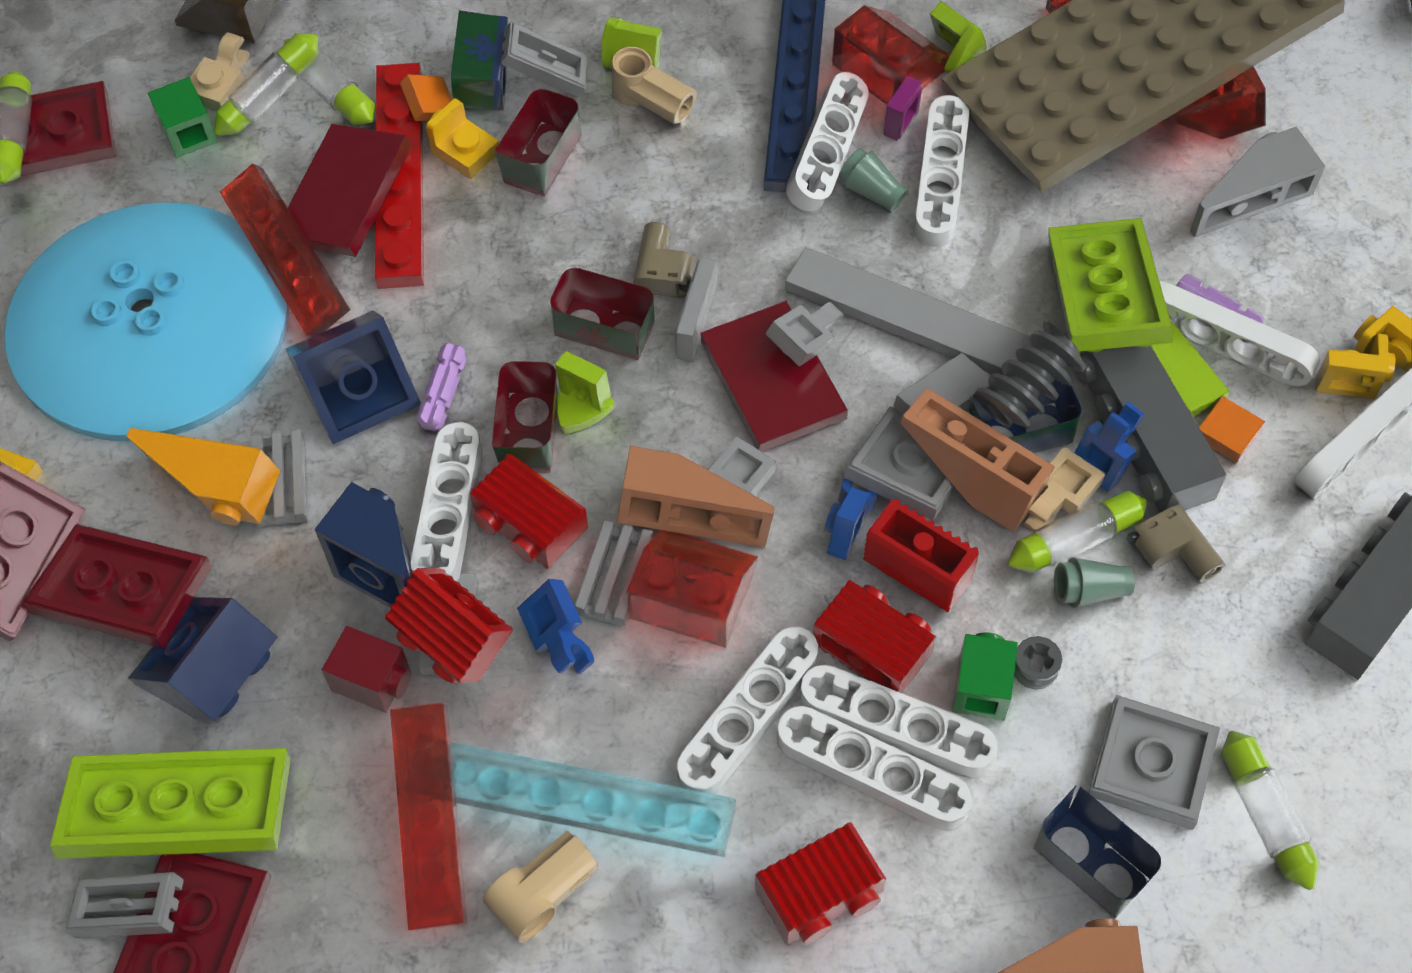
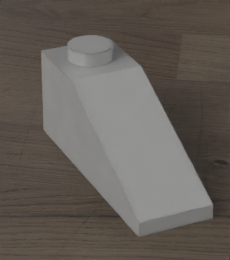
(1267, 176)

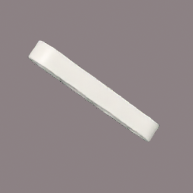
(831, 142)
(941, 169)
(1276, 352)
(1357, 438)
(448, 506)
(743, 707)
(901, 712)
(869, 775)

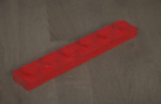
(401, 218)

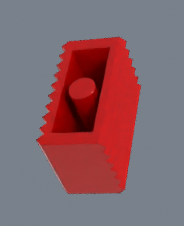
(528, 512)
(920, 555)
(447, 625)
(874, 636)
(820, 885)

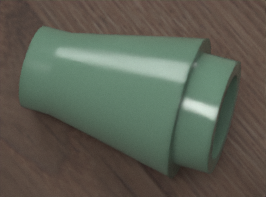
(871, 179)
(1089, 582)

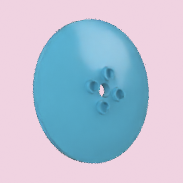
(156, 369)

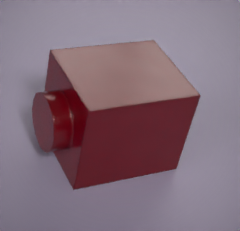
(367, 669)

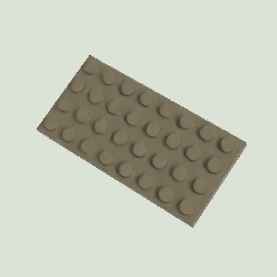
(1115, 70)

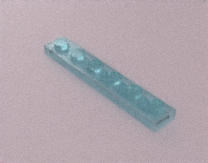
(592, 800)

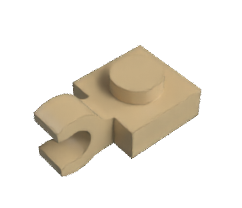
(220, 77)
(1067, 488)

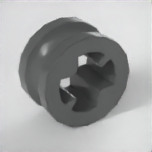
(1053, 661)

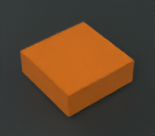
(425, 95)
(1230, 429)

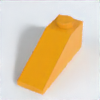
(223, 477)

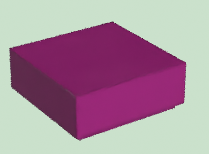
(902, 108)

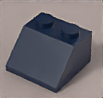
(353, 376)
(366, 543)
(206, 658)

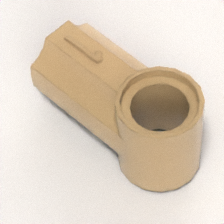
(640, 83)
(530, 896)

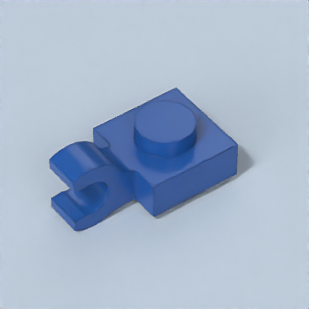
(1106, 445)
(847, 518)
(550, 622)

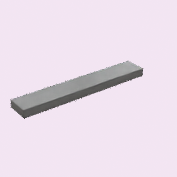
(903, 311)

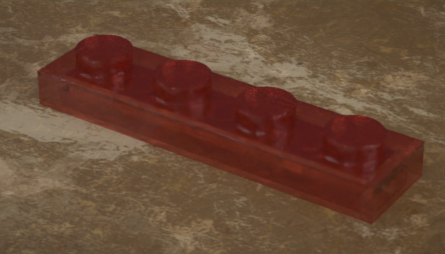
(284, 251)
(428, 817)

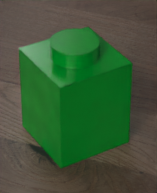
(182, 117)
(985, 676)

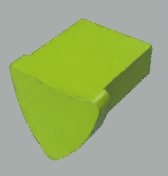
(958, 32)
(623, 34)
(583, 393)

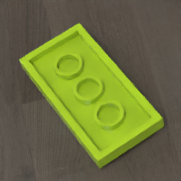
(1109, 285)
(172, 803)

